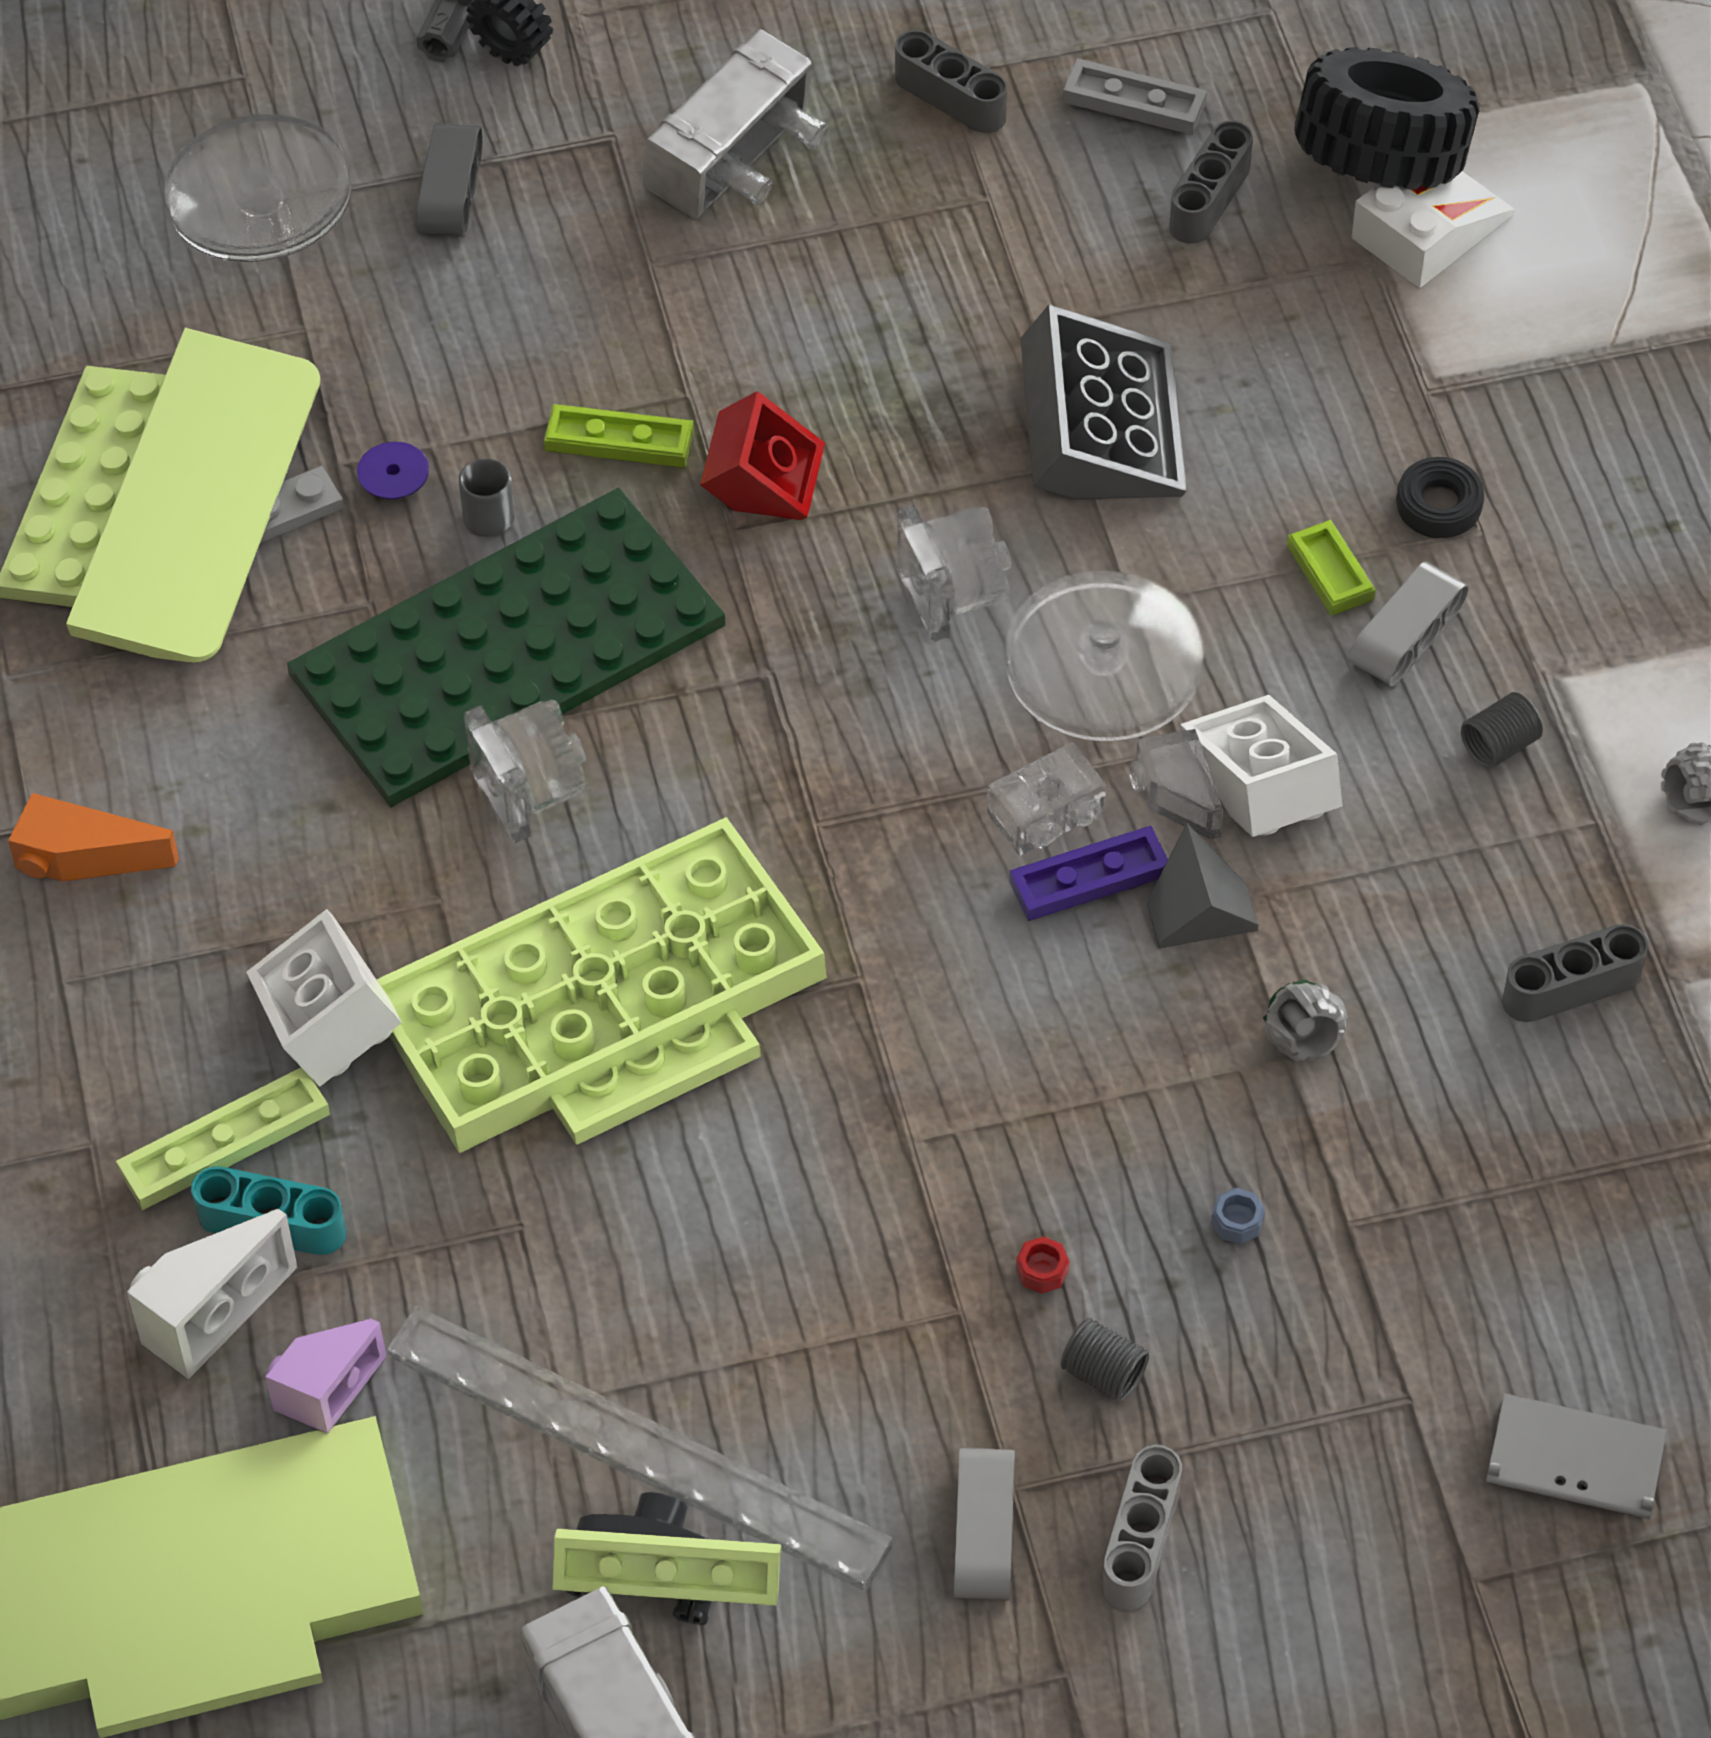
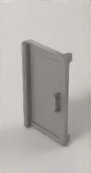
(1553, 1442)

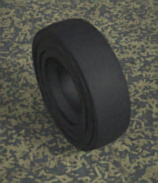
(1435, 521)

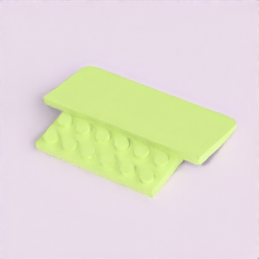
(162, 495)

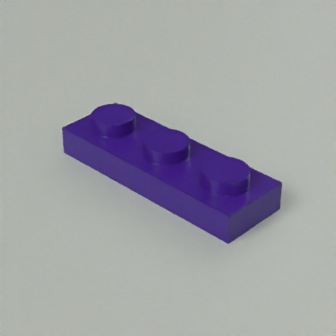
(1088, 873)

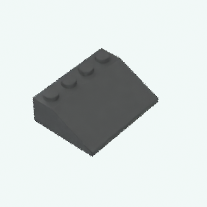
(1100, 409)

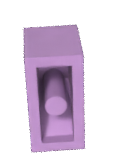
(325, 1372)

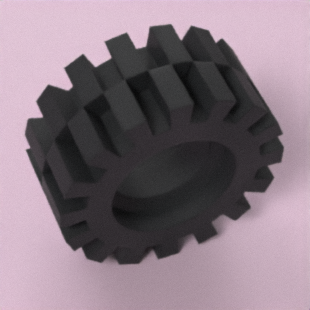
(510, 28)

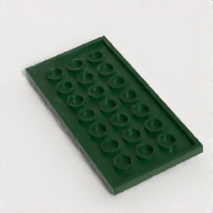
(521, 627)

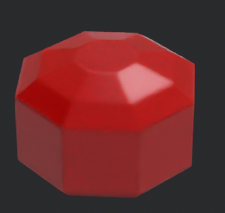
(1042, 1265)

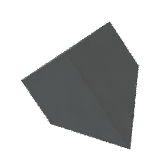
(1198, 896)

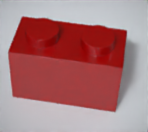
(762, 460)

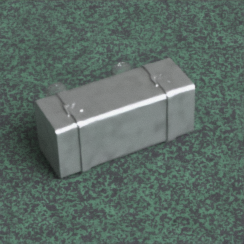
(730, 125)
(597, 1673)

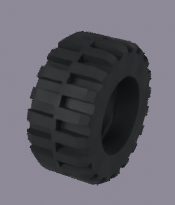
(1386, 118)

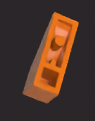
(82, 843)

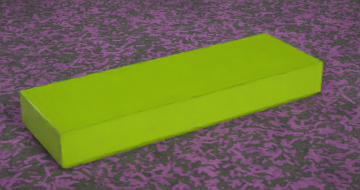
(619, 435)

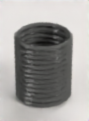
(486, 497)
(1501, 730)
(1104, 1359)

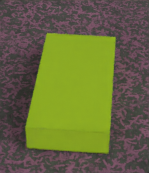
(1331, 567)

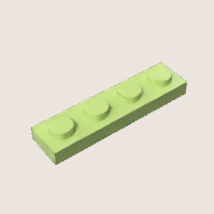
(223, 1137)
(666, 1566)

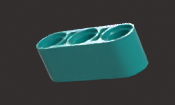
(252, 1193)

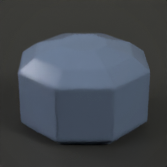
(1238, 1216)

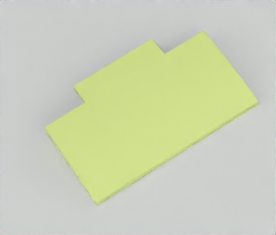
(604, 993)
(200, 1579)

